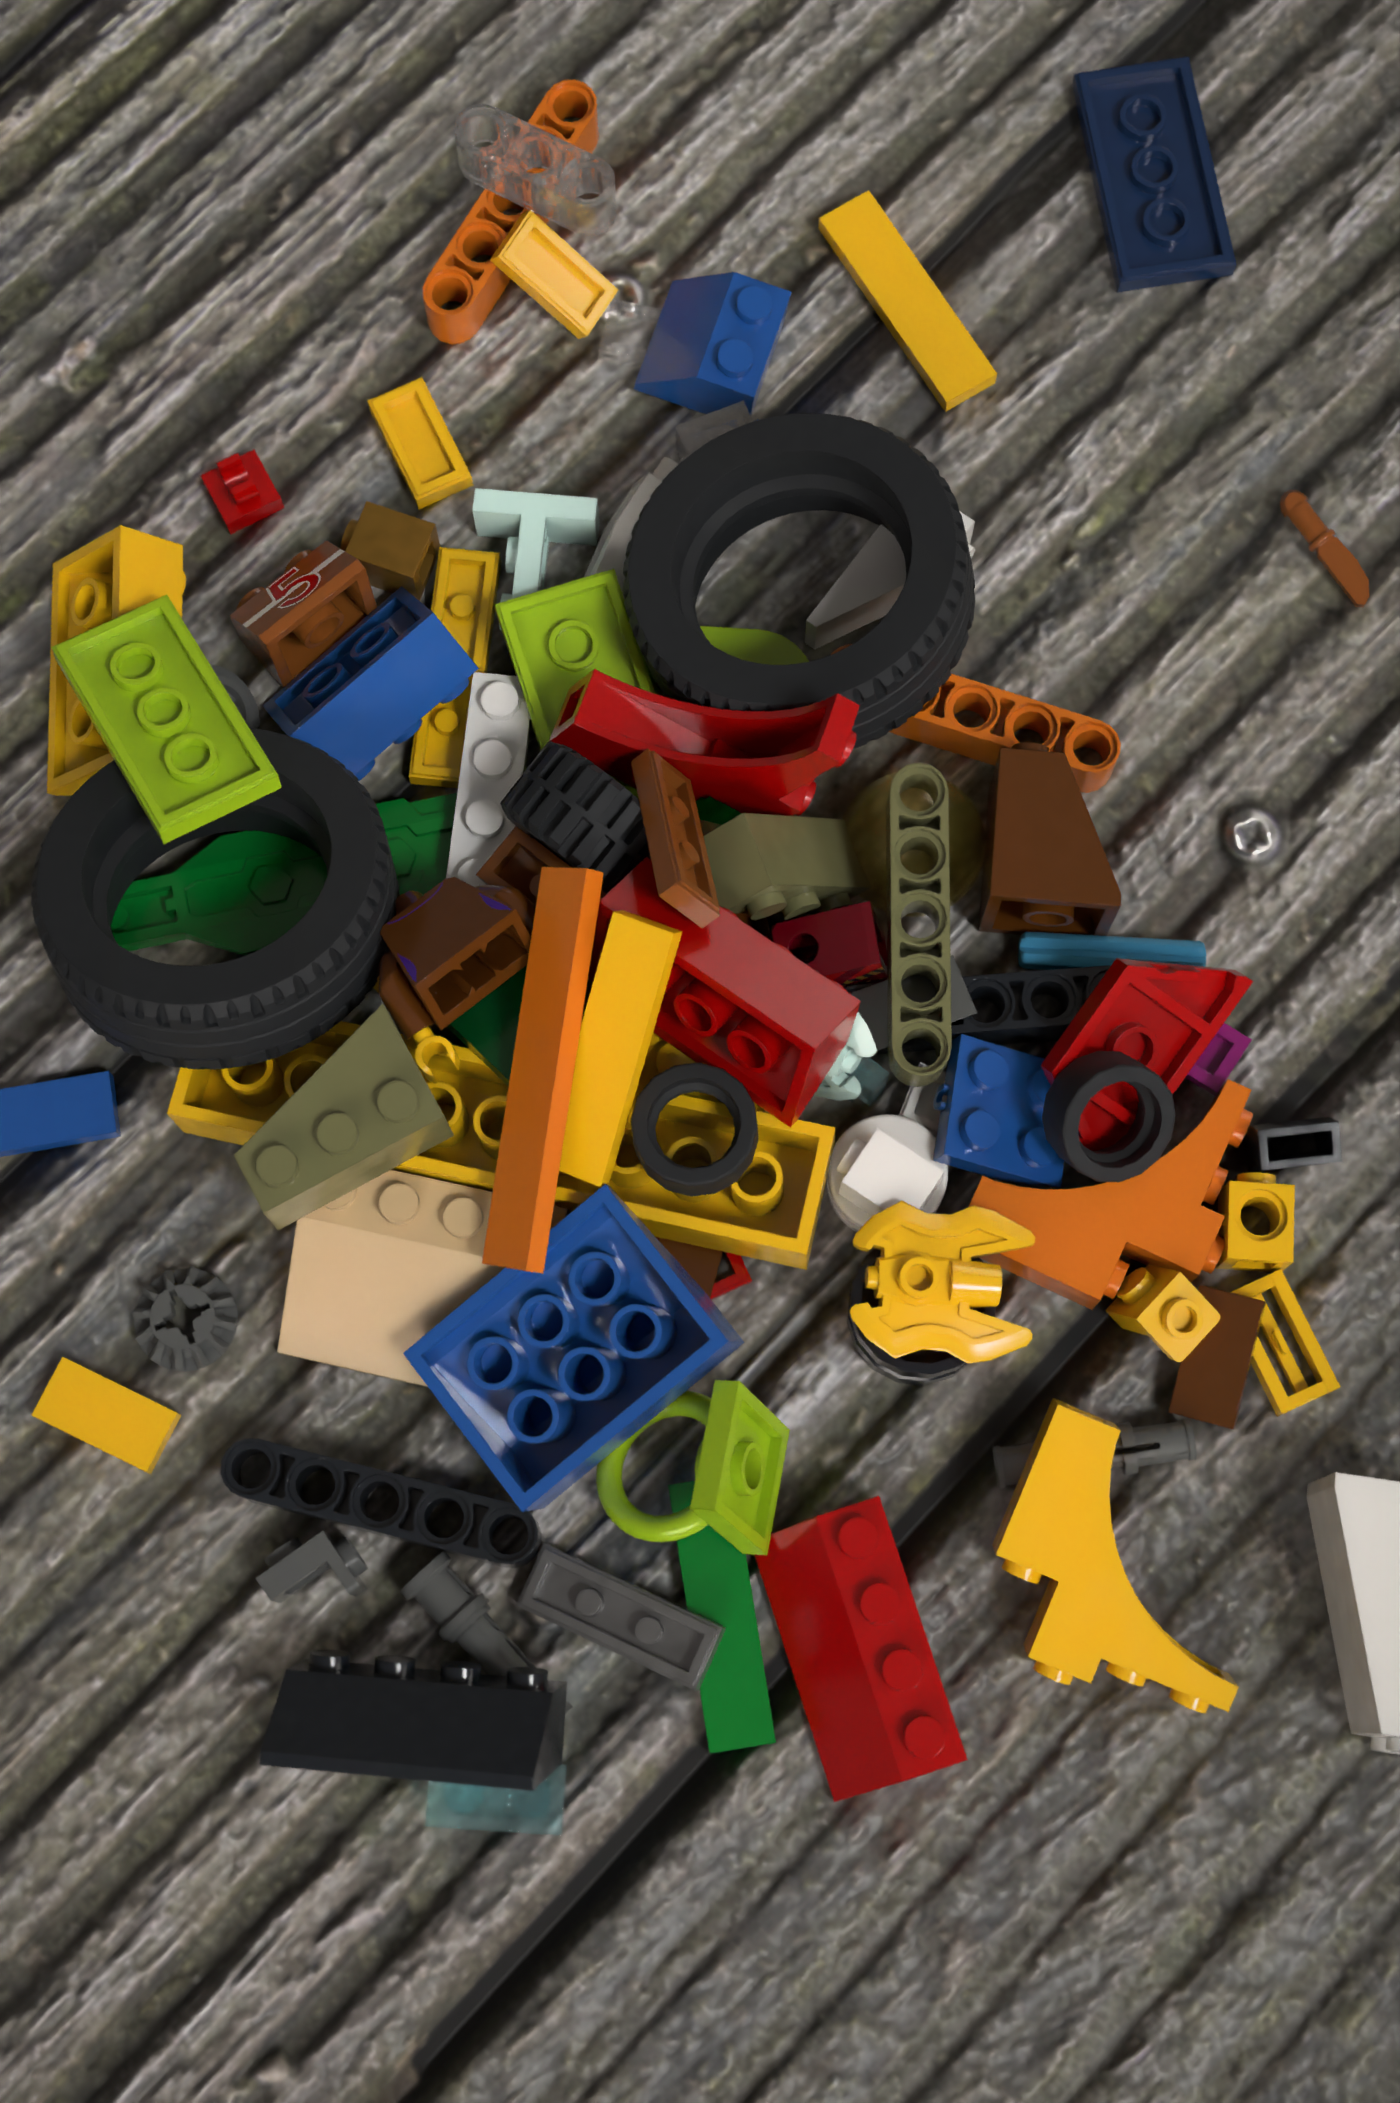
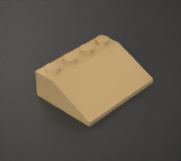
(384, 1271)

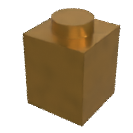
(393, 548)

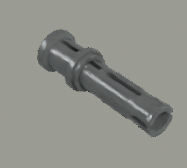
(464, 1618)

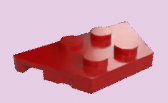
(1154, 1015)

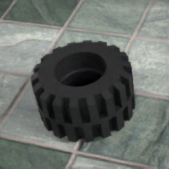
(579, 814)

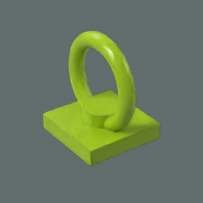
(734, 1472)

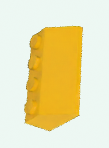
(89, 589)

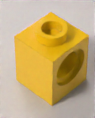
(1253, 1251)

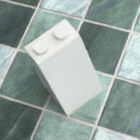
(1359, 1564)

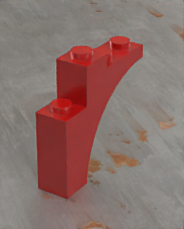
(738, 757)

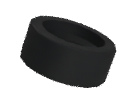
(689, 1079)
(1144, 1139)

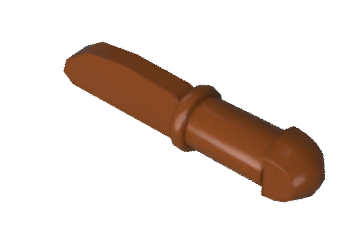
(1330, 550)

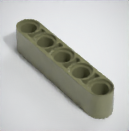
(923, 894)

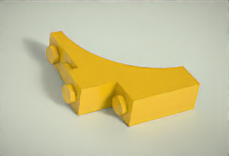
(1089, 1610)

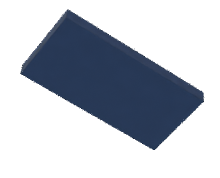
(1153, 174)

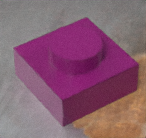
(1219, 1059)

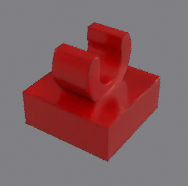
(242, 490)

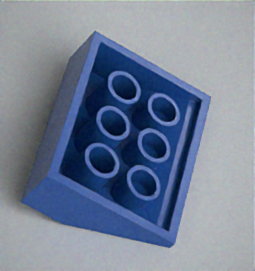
(576, 1357)

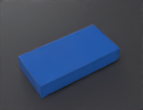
(58, 1113)

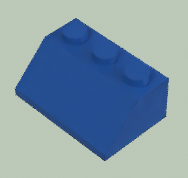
(374, 684)

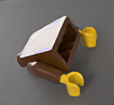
(449, 956)

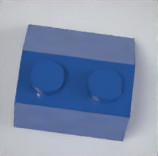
(714, 342)

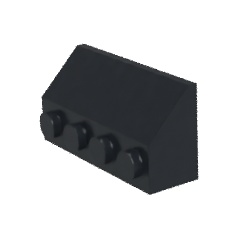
(418, 1721)

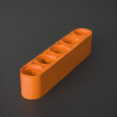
(486, 227)
(1003, 716)

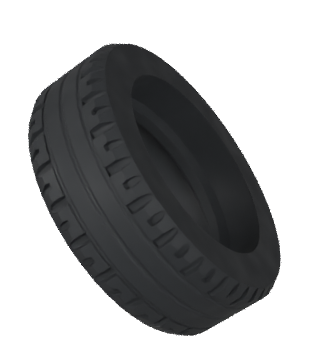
(781, 470)
(234, 1008)

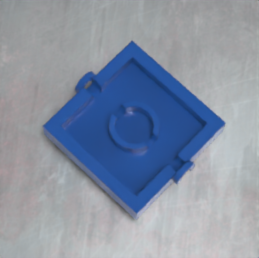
(995, 1115)

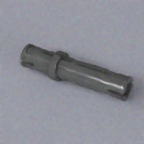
(1172, 1443)

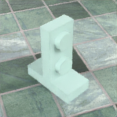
(529, 525)

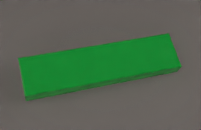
(720, 1590)

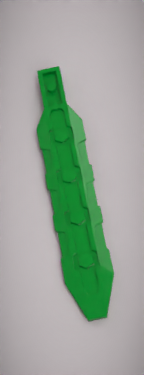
(261, 884)

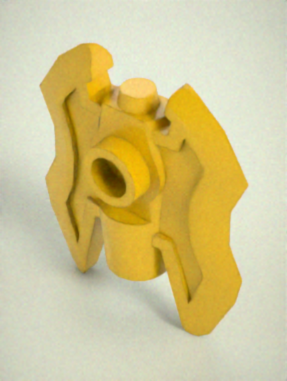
(931, 1282)

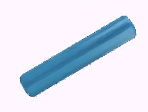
(1066, 951)

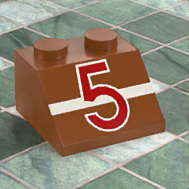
(304, 610)

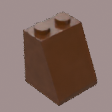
(1042, 851)

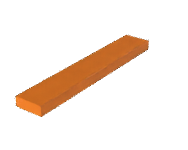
(542, 1068)

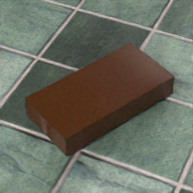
(1217, 1369)

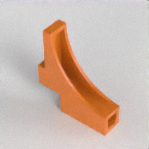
(1146, 1217)

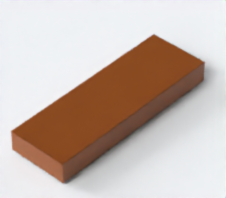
(675, 838)

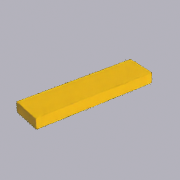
(907, 301)
(466, 606)
(615, 1041)

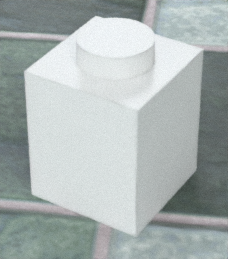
(885, 1174)

